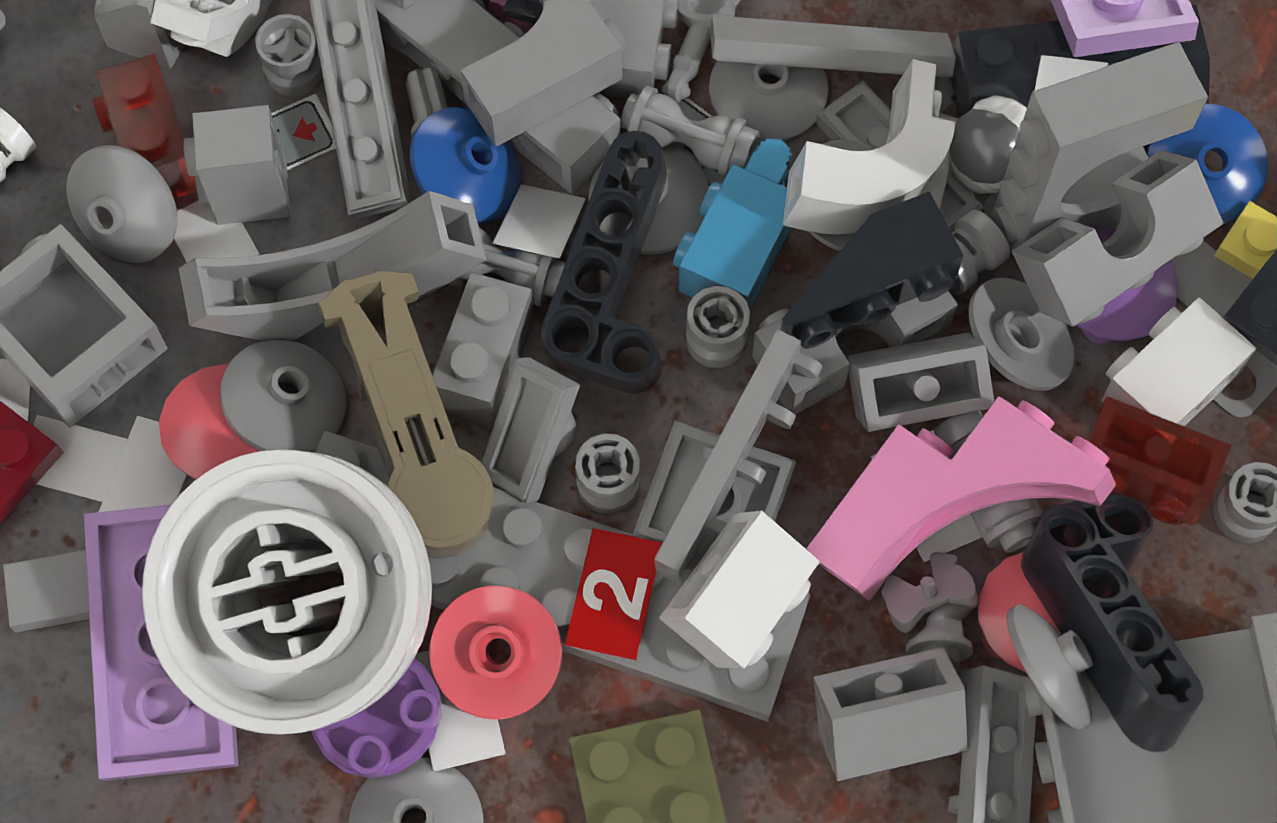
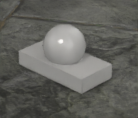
(530, 429)

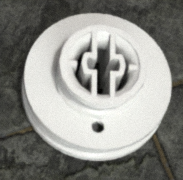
(220, 553)

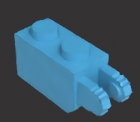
(740, 227)

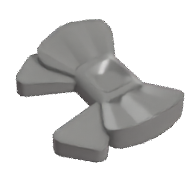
(948, 586)

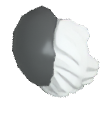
(984, 143)

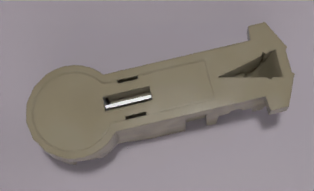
(431, 476)

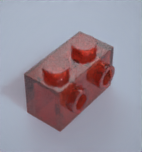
(144, 118)
(1158, 461)

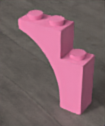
(918, 490)

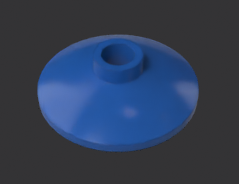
(1241, 153)
(445, 164)

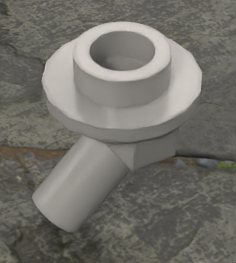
(945, 631)

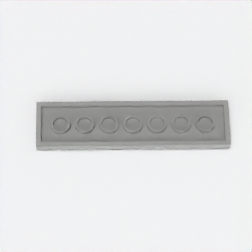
(545, 555)

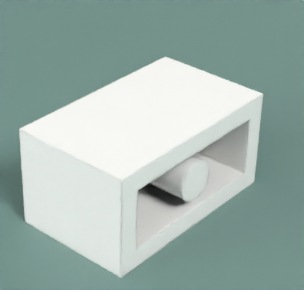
(1183, 366)
(741, 591)

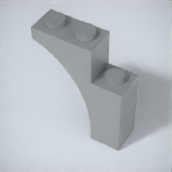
(281, 291)

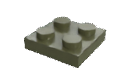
(648, 773)

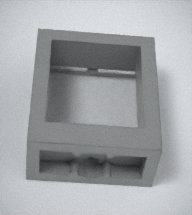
(71, 326)

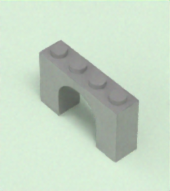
(545, 71)
(1088, 136)

